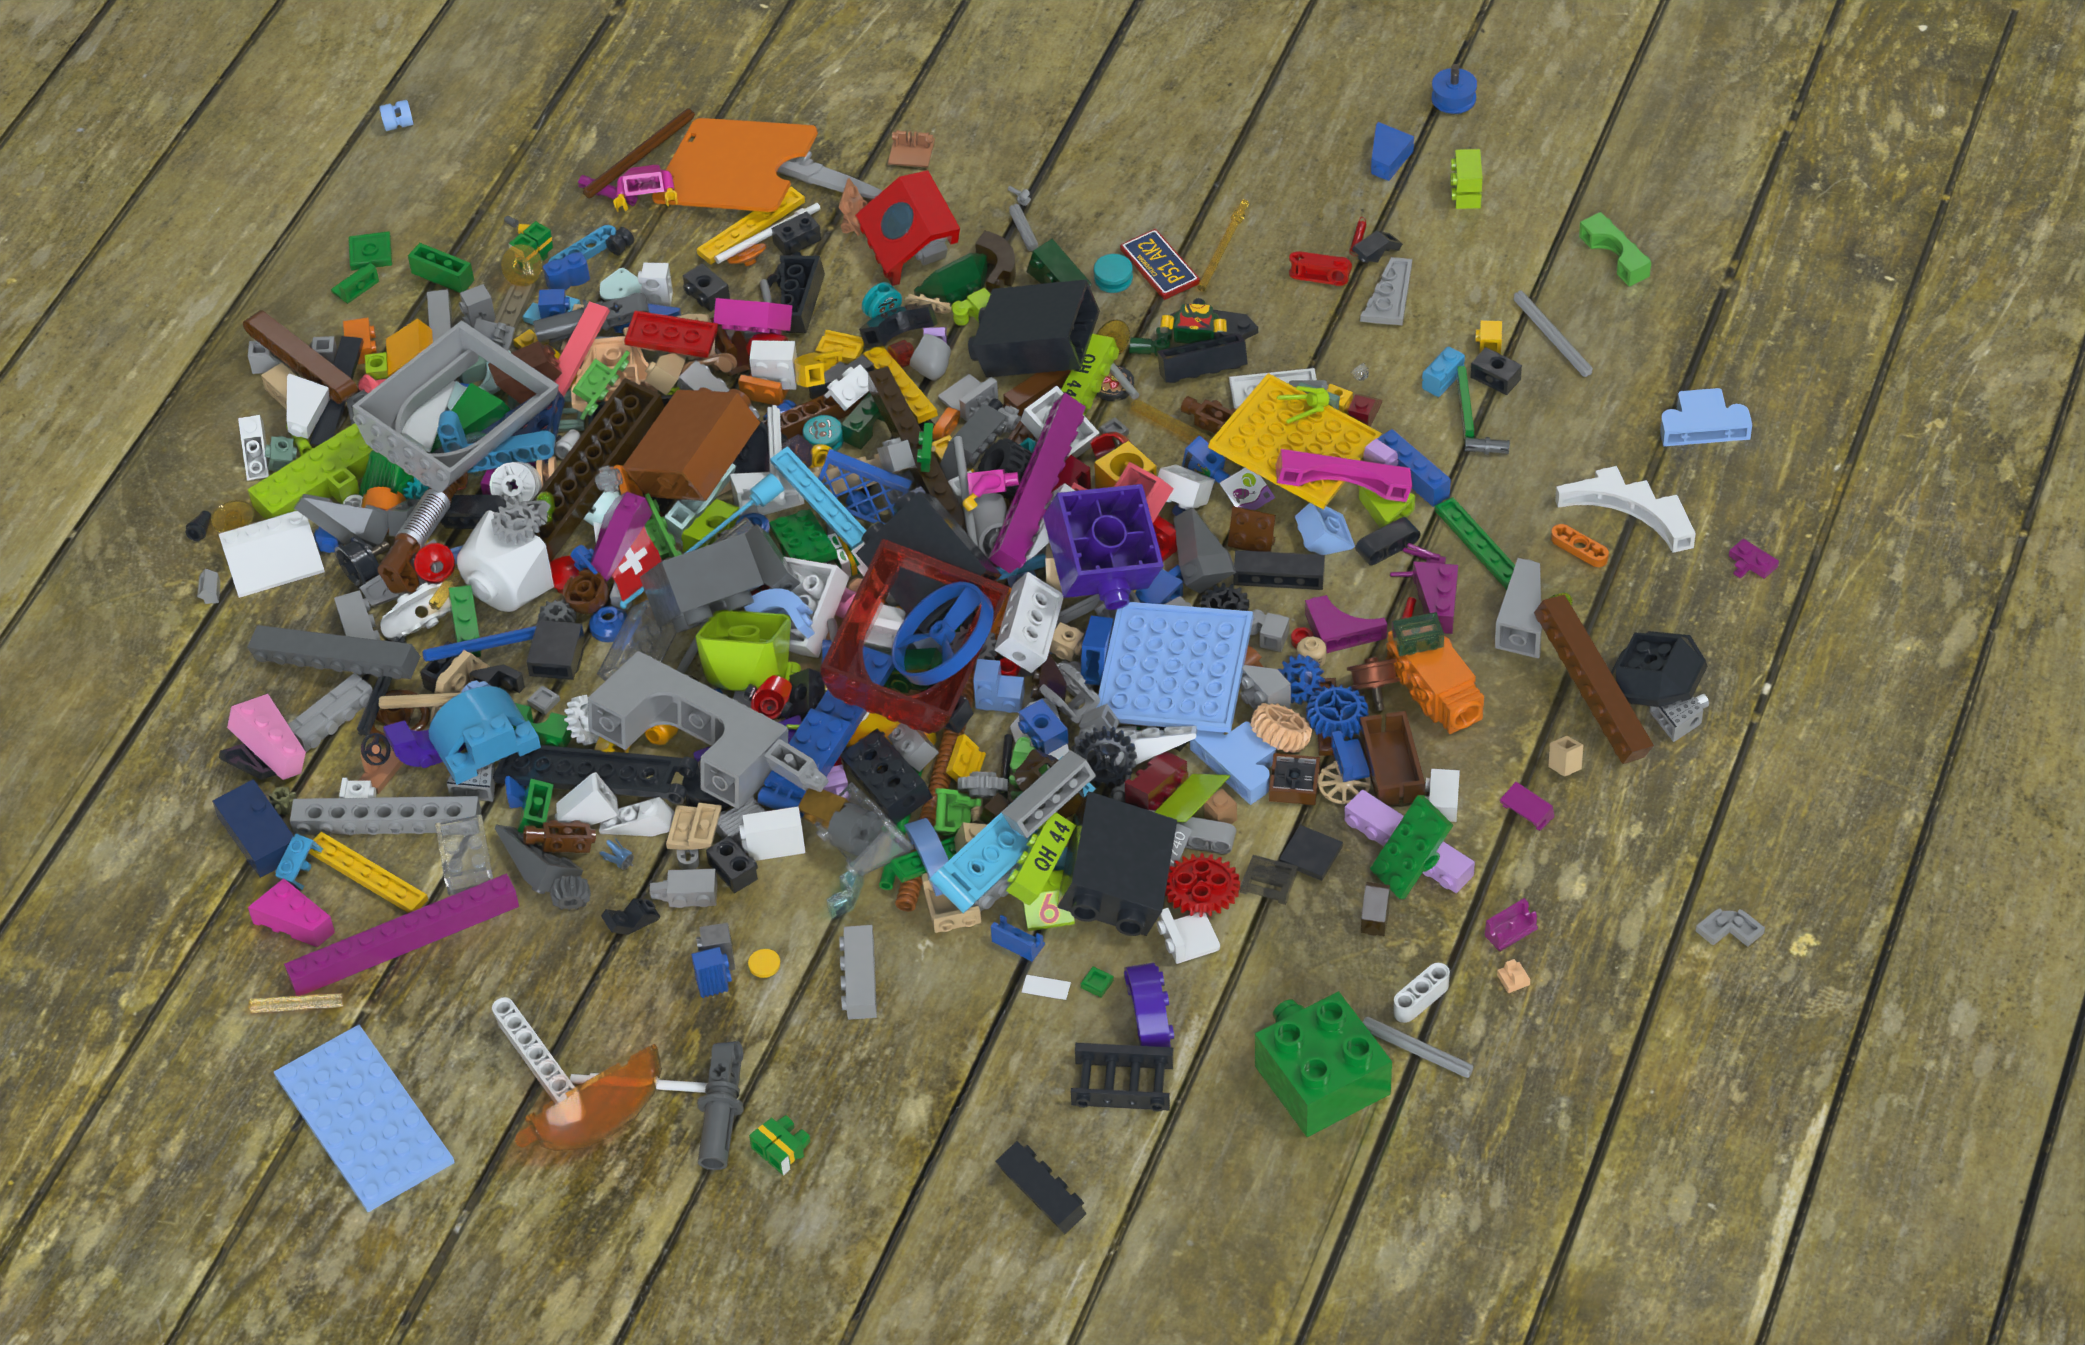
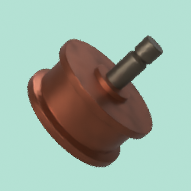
(1373, 676)

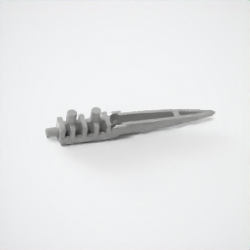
(810, 172)

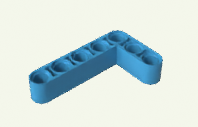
(517, 448)

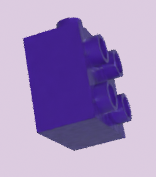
(1103, 543)

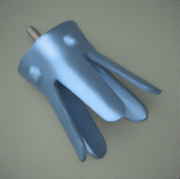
(624, 856)

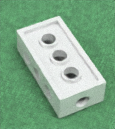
(1029, 622)

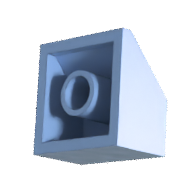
(1323, 530)

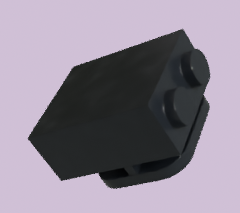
(556, 650)

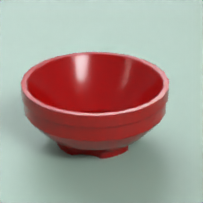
(428, 556)

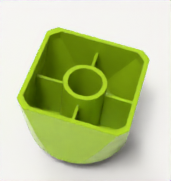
(743, 648)

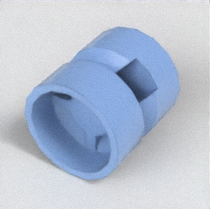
(389, 118)

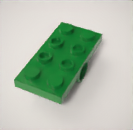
(803, 537)
(1412, 847)

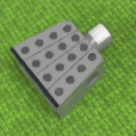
(1680, 716)
(480, 786)

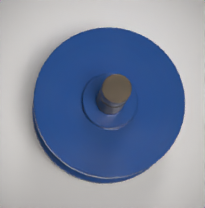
(1454, 90)

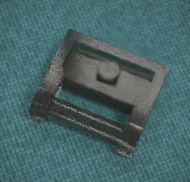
(1271, 873)

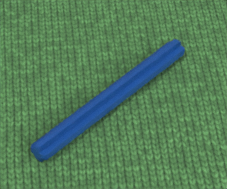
(478, 644)

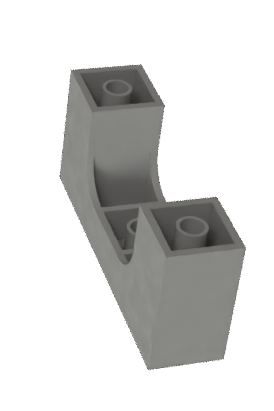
(654, 694)

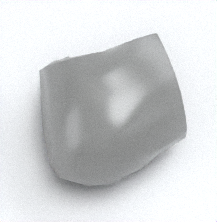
(931, 357)

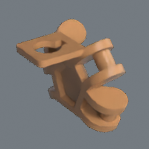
(723, 361)

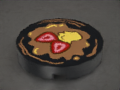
(1112, 389)

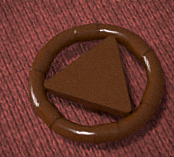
(396, 715)

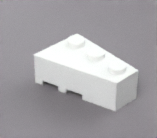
(741, 487)

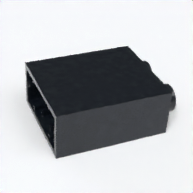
(1035, 329)
(929, 529)
(1117, 864)

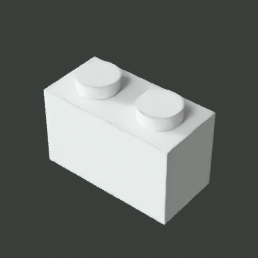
(1444, 791)

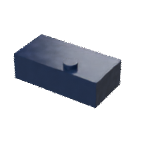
(254, 826)

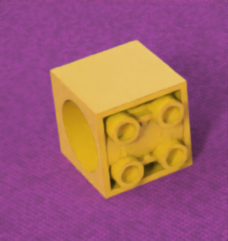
(1112, 465)

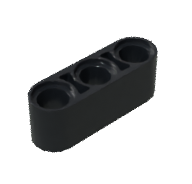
(1387, 541)

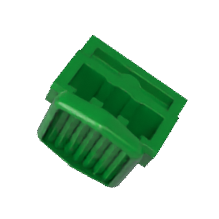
(383, 473)

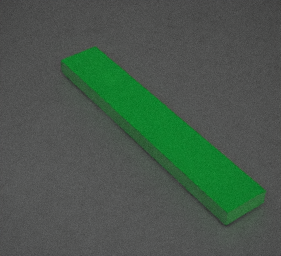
(1476, 540)

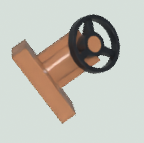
(378, 765)

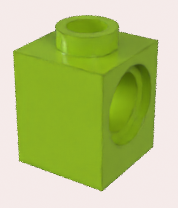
(376, 366)

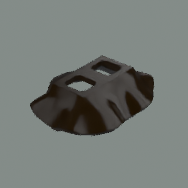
(1029, 772)

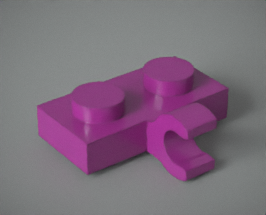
(1752, 558)

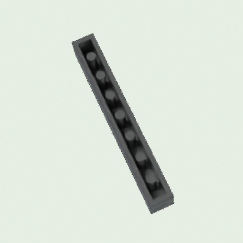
(334, 652)

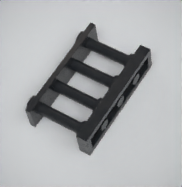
(1122, 1056)

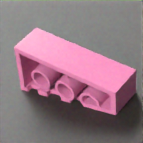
(267, 735)

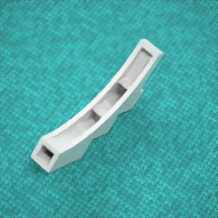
(1637, 499)

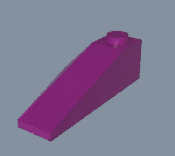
(618, 531)

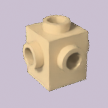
(1066, 642)

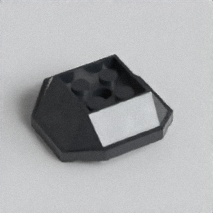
(1659, 668)

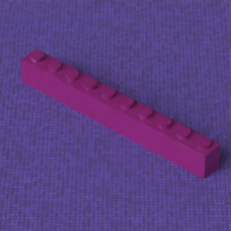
(1037, 483)
(401, 935)

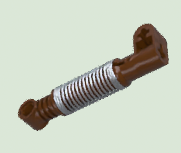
(412, 536)

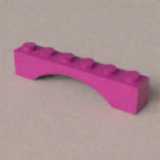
(1386, 480)

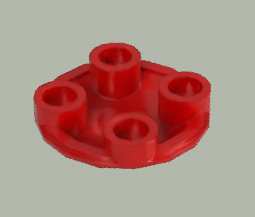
(562, 569)

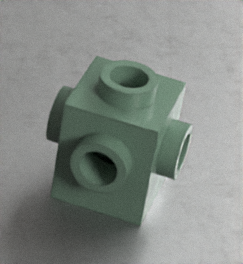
(280, 452)

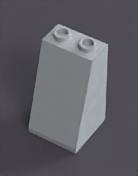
(1516, 623)

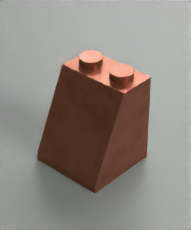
(536, 356)

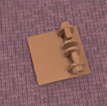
(911, 149)
(850, 205)

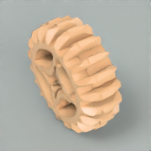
(1281, 727)

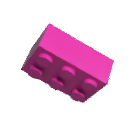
(752, 316)

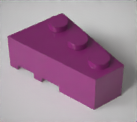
(1437, 590)

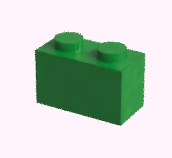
(535, 804)

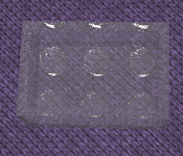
(464, 853)

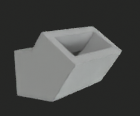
(209, 586)

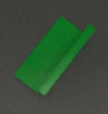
(356, 283)

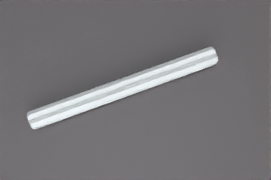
(774, 443)

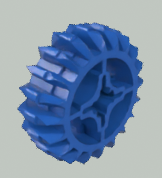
(1336, 711)

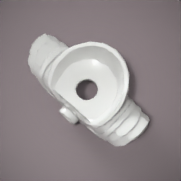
(402, 618)

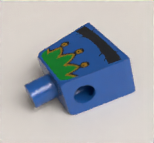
(1204, 460)

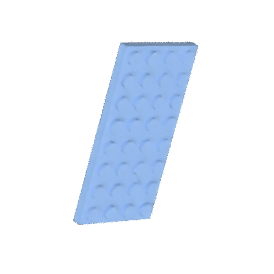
(364, 1118)

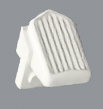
(885, 628)

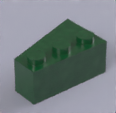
(1052, 265)

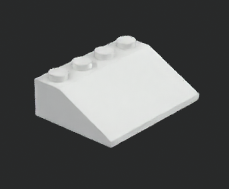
(271, 553)
(821, 590)

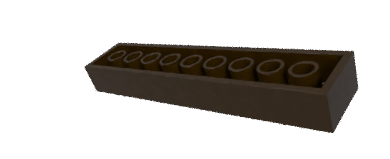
(605, 442)

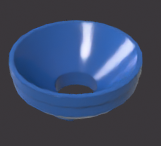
(607, 629)

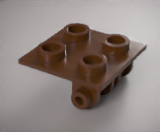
(1251, 530)

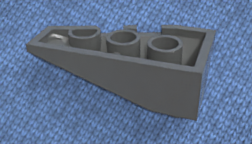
(535, 866)

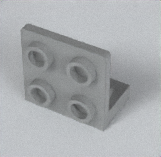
(969, 395)

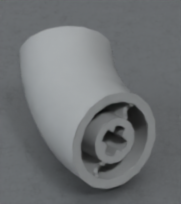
(988, 520)

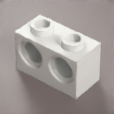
(656, 283)

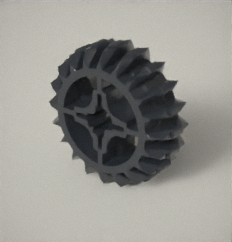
(1117, 744)

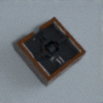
(1294, 779)

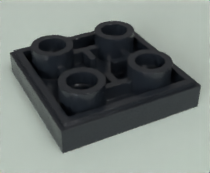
(1311, 852)

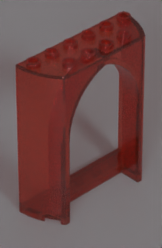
(844, 663)

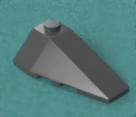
(345, 520)
(1200, 554)

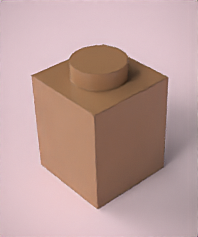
(1221, 808)

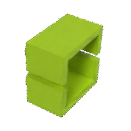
(1466, 178)

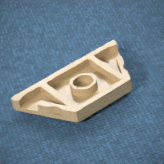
(457, 676)

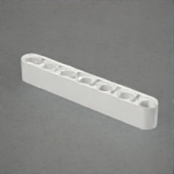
(532, 1049)

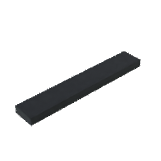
(346, 361)

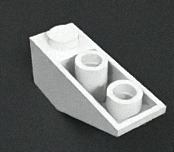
(253, 447)
(640, 819)

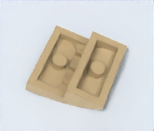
(693, 827)

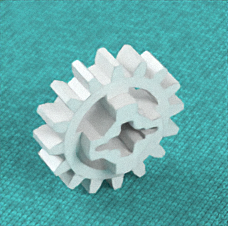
(578, 720)

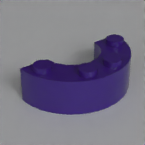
(413, 746)
(1149, 1002)

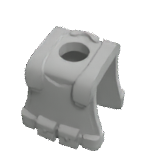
(1086, 696)

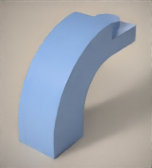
(784, 602)

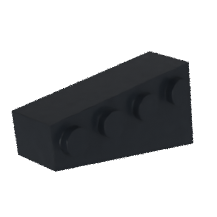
(800, 288)

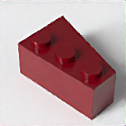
(1157, 782)

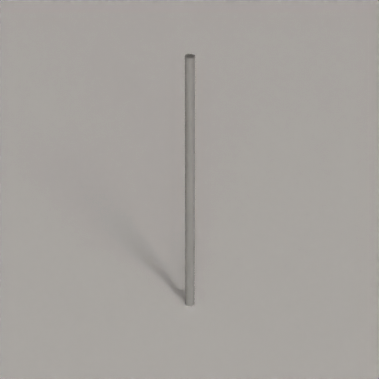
(963, 479)

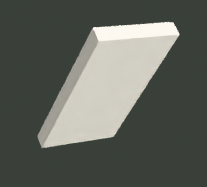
(1243, 385)

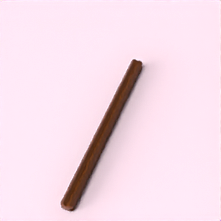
(638, 153)

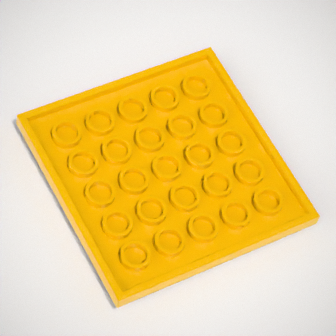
(1260, 431)

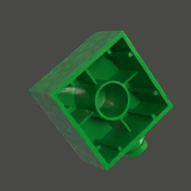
(1322, 1062)

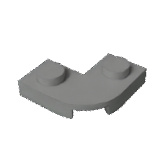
(1737, 923)

